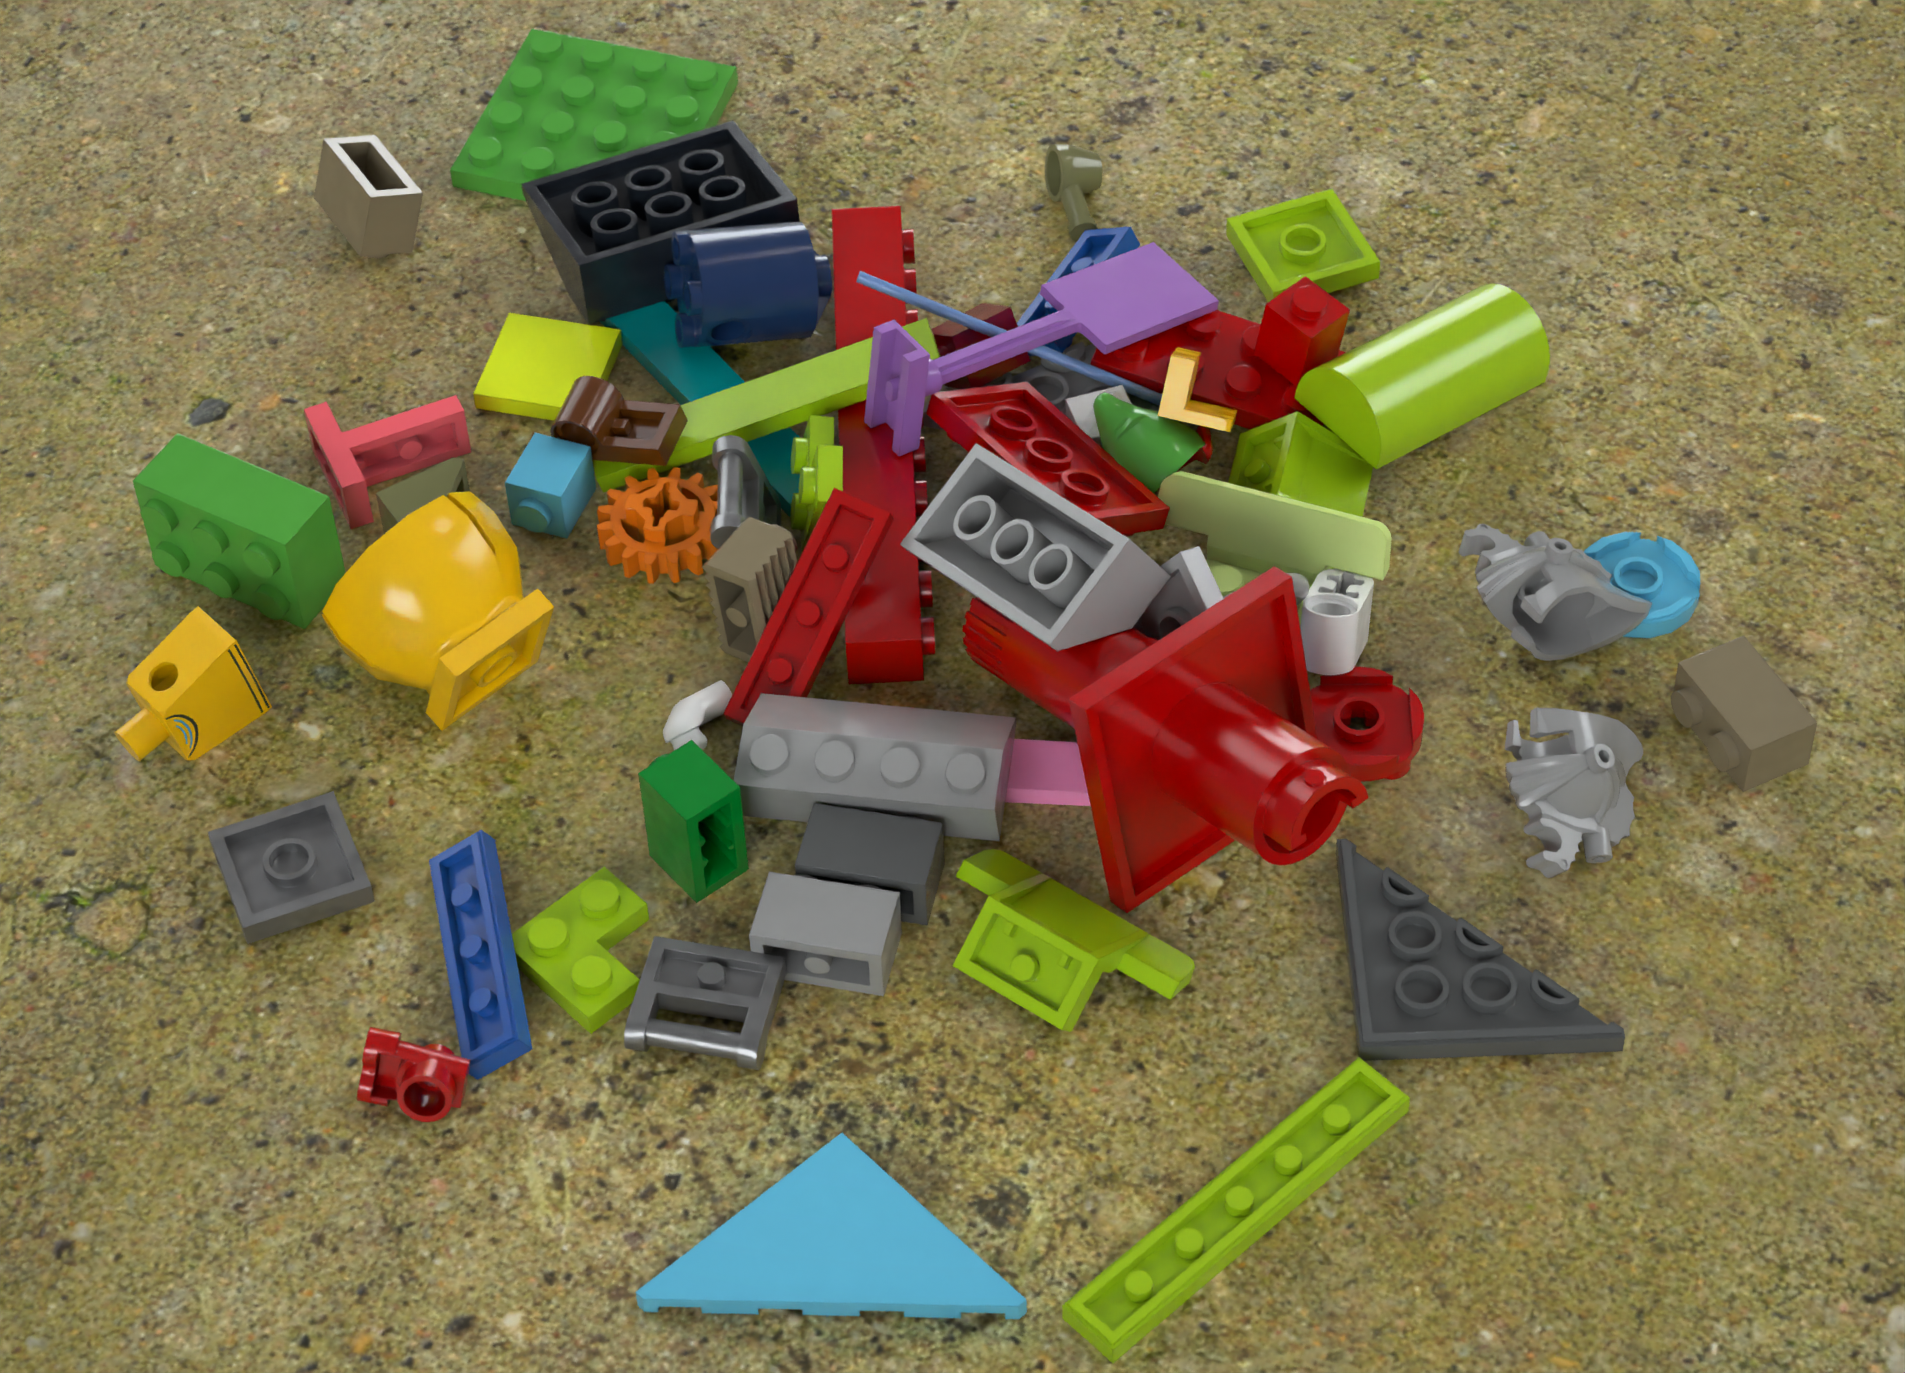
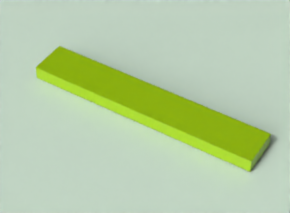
(768, 404)
(1234, 1210)

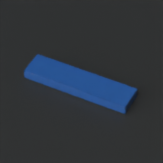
(480, 954)

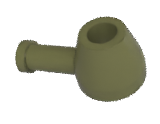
(1068, 177)

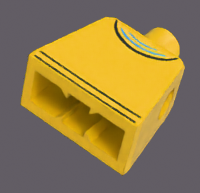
(192, 691)

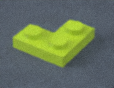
(820, 472)
(569, 946)

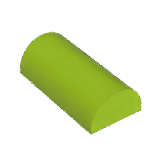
(1430, 374)

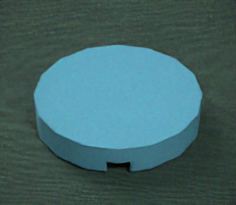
(1653, 572)

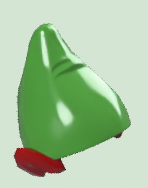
(1148, 443)

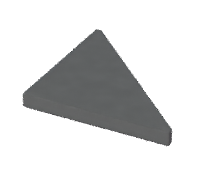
(1442, 984)

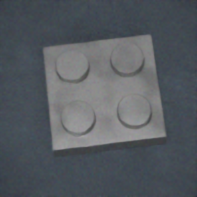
(291, 867)

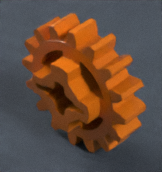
(659, 525)

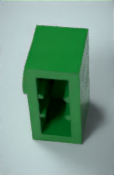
(693, 820)

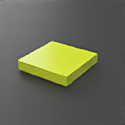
(540, 361)

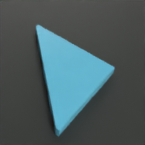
(834, 1244)

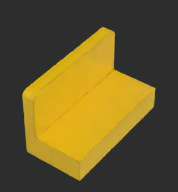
(1177, 394)

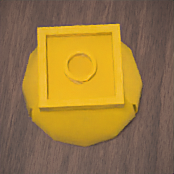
(441, 607)

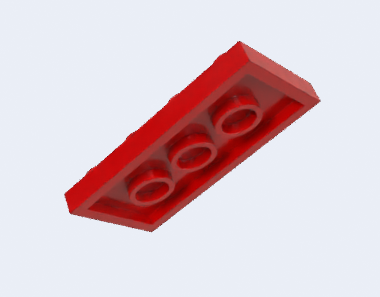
(1226, 371)
(1050, 448)

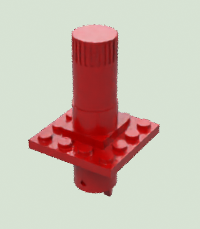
(1186, 734)

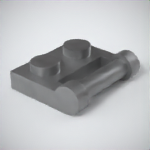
(741, 489)
(709, 984)

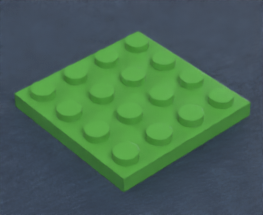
(582, 103)

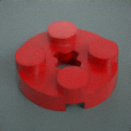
(1391, 713)

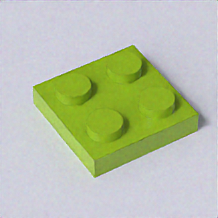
(1302, 239)

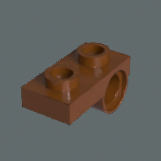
(618, 427)

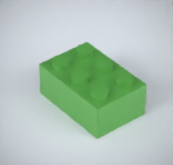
(240, 530)

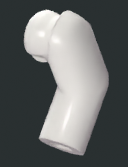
(694, 712)

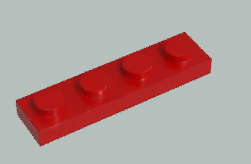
(813, 603)

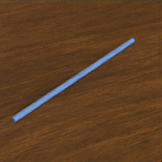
(991, 331)

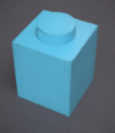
(550, 485)

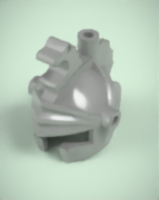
(1550, 593)
(1573, 784)

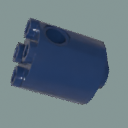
(746, 284)

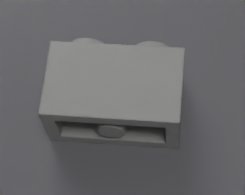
(829, 931)

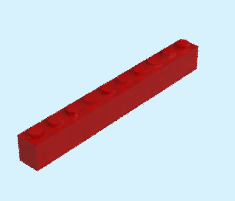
(885, 621)

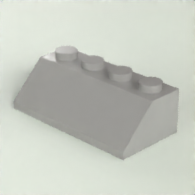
(1034, 554)
(876, 761)

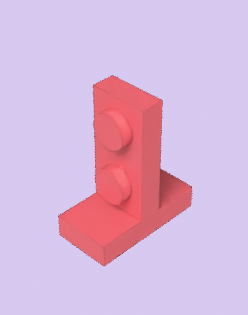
(383, 449)

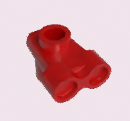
(419, 1077)

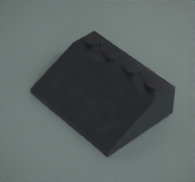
(617, 215)

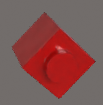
(1301, 330)

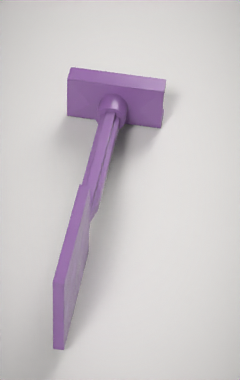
(1106, 302)

